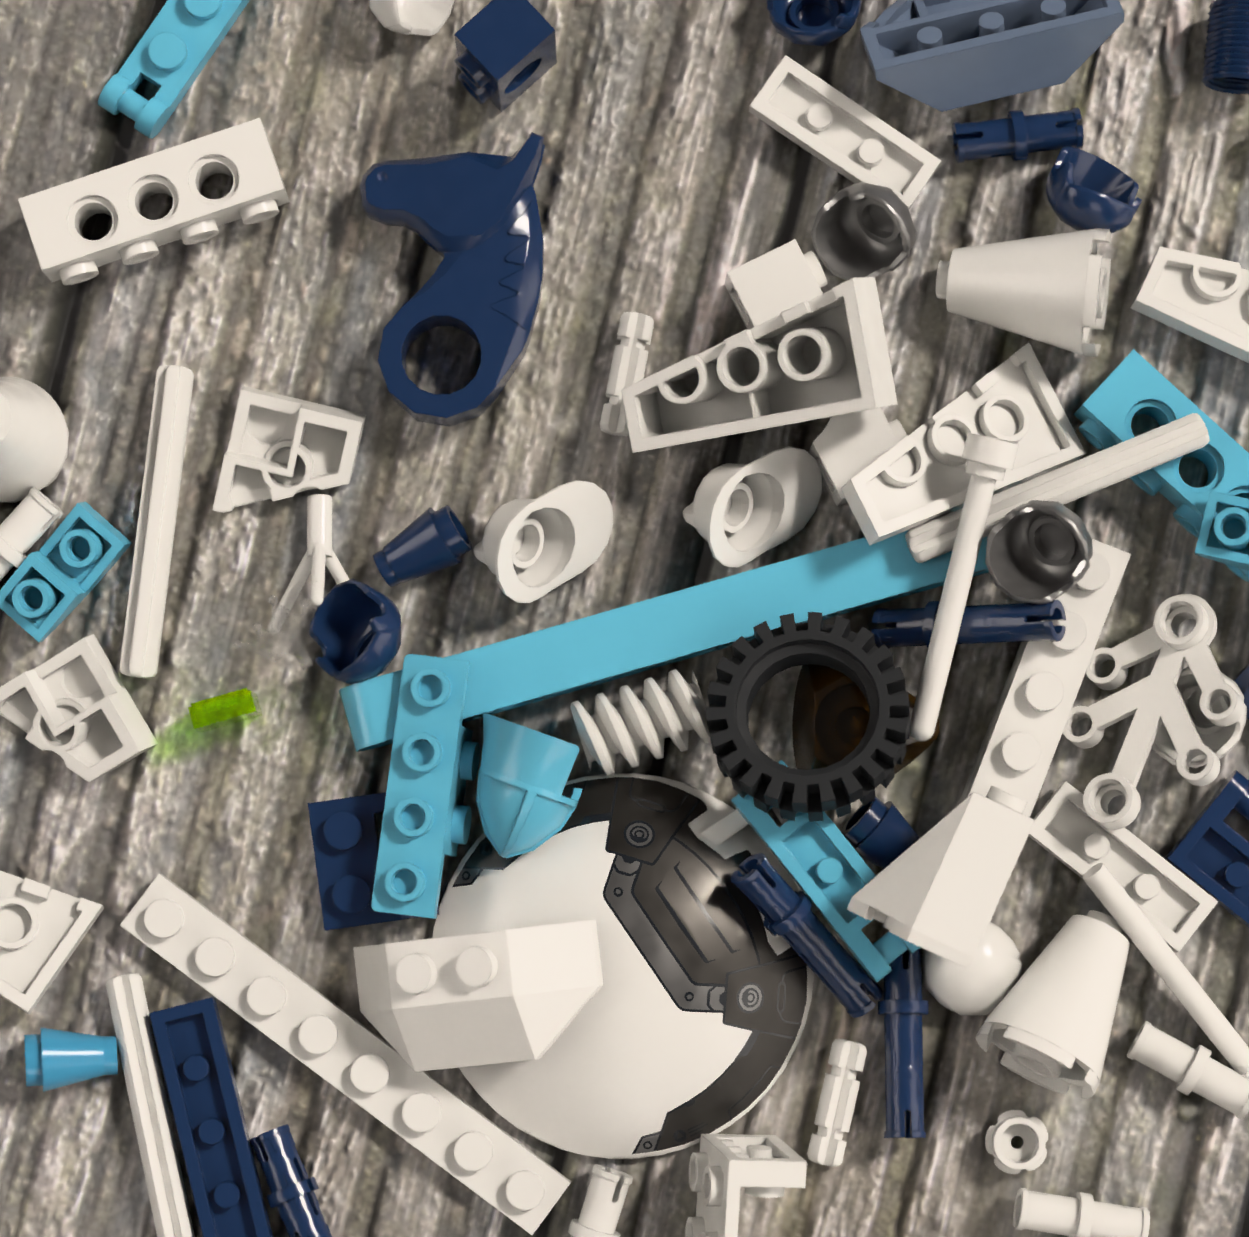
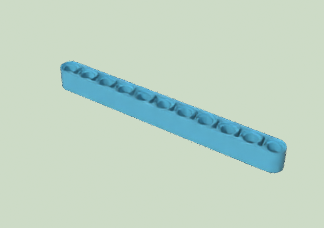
(662, 630)

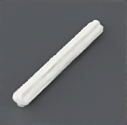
(1071, 481)
(156, 521)
(149, 1106)

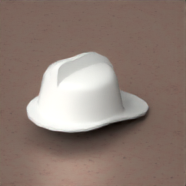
(755, 504)
(546, 539)

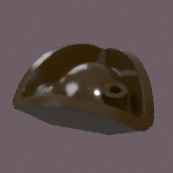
(833, 719)

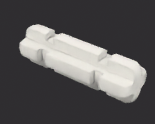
(626, 368)
(837, 1102)

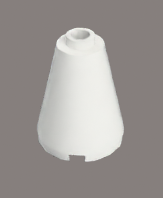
(1033, 287)
(31, 438)
(1063, 1007)

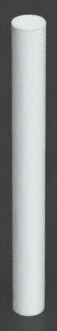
(1168, 966)

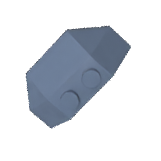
(984, 49)

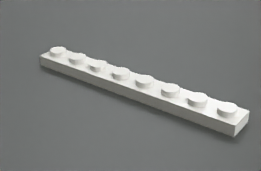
(345, 1053)

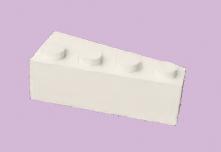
(792, 369)

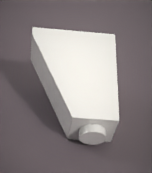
(950, 878)

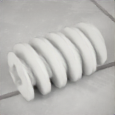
(641, 721)

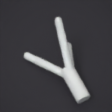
(317, 555)

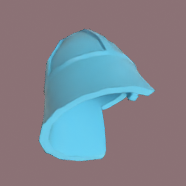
(523, 786)

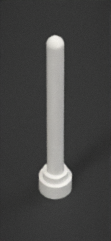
(986, 463)

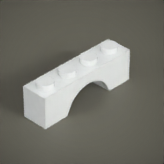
(762, 292)

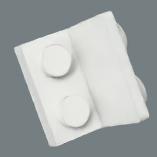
(735, 1161)

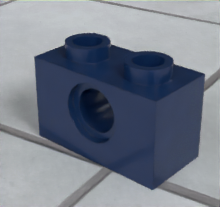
(504, 51)

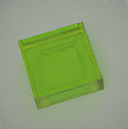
(224, 710)

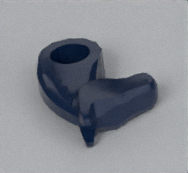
(489, 231)

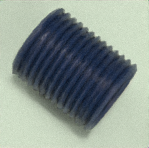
(1227, 47)

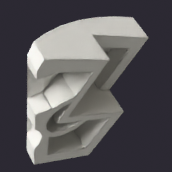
(285, 449)
(78, 710)

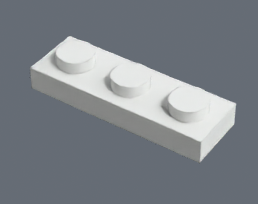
(842, 132)
(1158, 888)

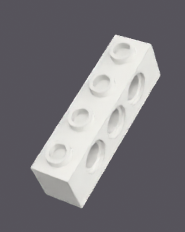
(59, 213)

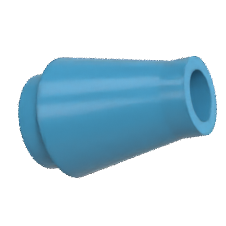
(67, 1058)

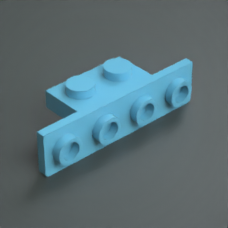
(425, 786)

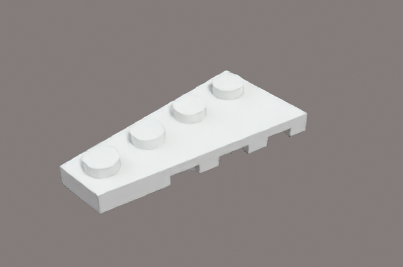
(1198, 298)
(926, 469)
(37, 936)

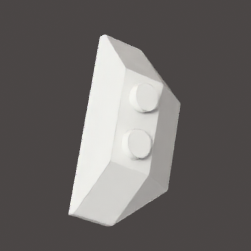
(479, 993)

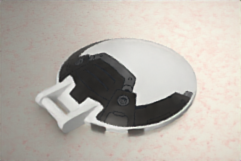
(693, 988)

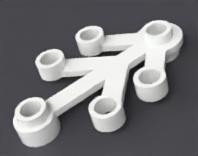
(1152, 701)

